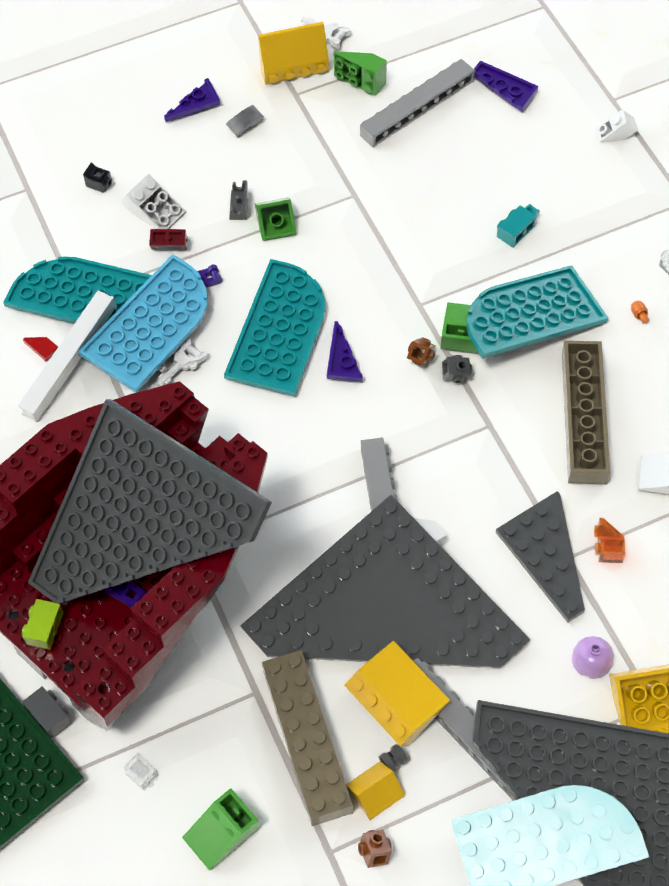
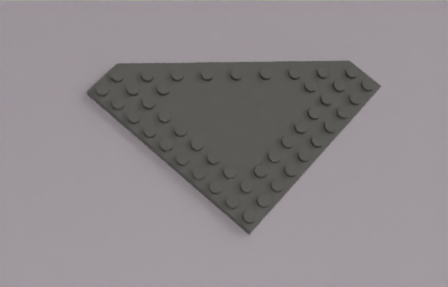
(140, 510)
(383, 587)
(551, 750)

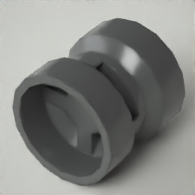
(394, 757)

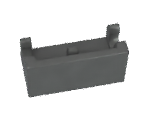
(239, 201)

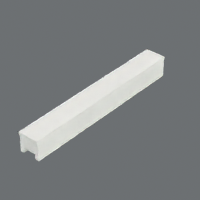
(66, 356)

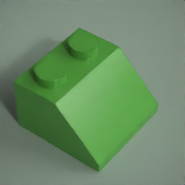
(275, 218)

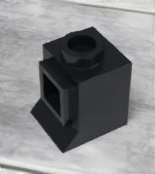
(97, 178)

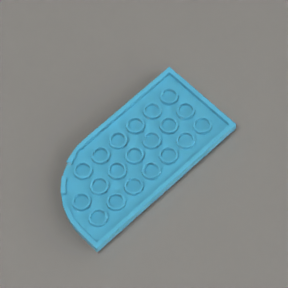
(149, 325)

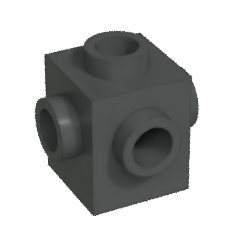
(456, 368)

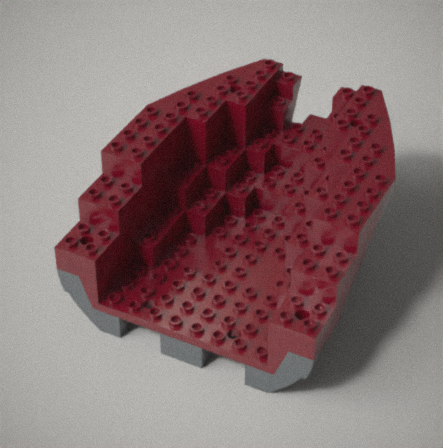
(109, 643)

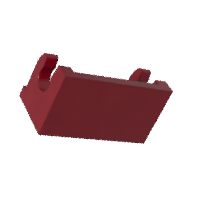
(168, 238)

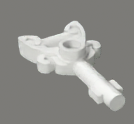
(330, 30)
(183, 361)

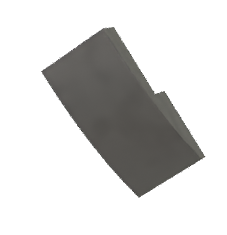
(243, 120)

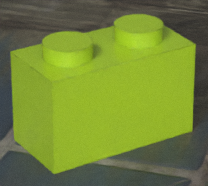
(42, 624)

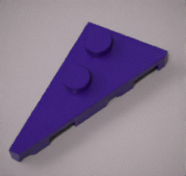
(196, 101)
(341, 360)

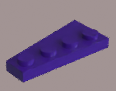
(508, 86)

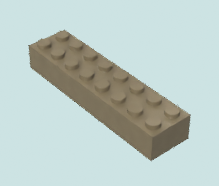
(585, 412)
(307, 738)

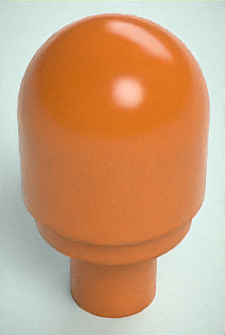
(640, 311)

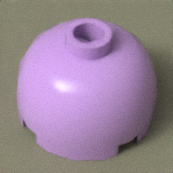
(592, 657)

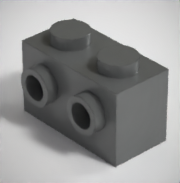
(46, 711)

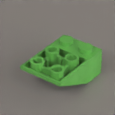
(361, 70)
(455, 329)
(221, 829)

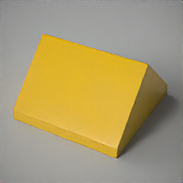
(375, 790)

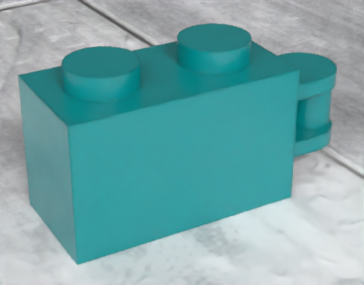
(517, 224)

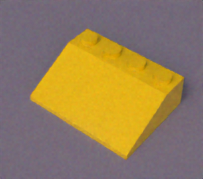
(293, 53)
(397, 694)
(642, 697)

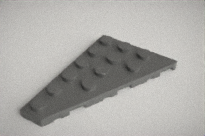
(544, 550)

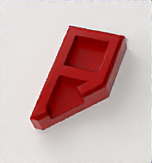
(41, 346)

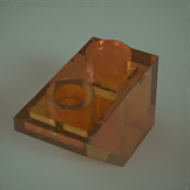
(610, 543)

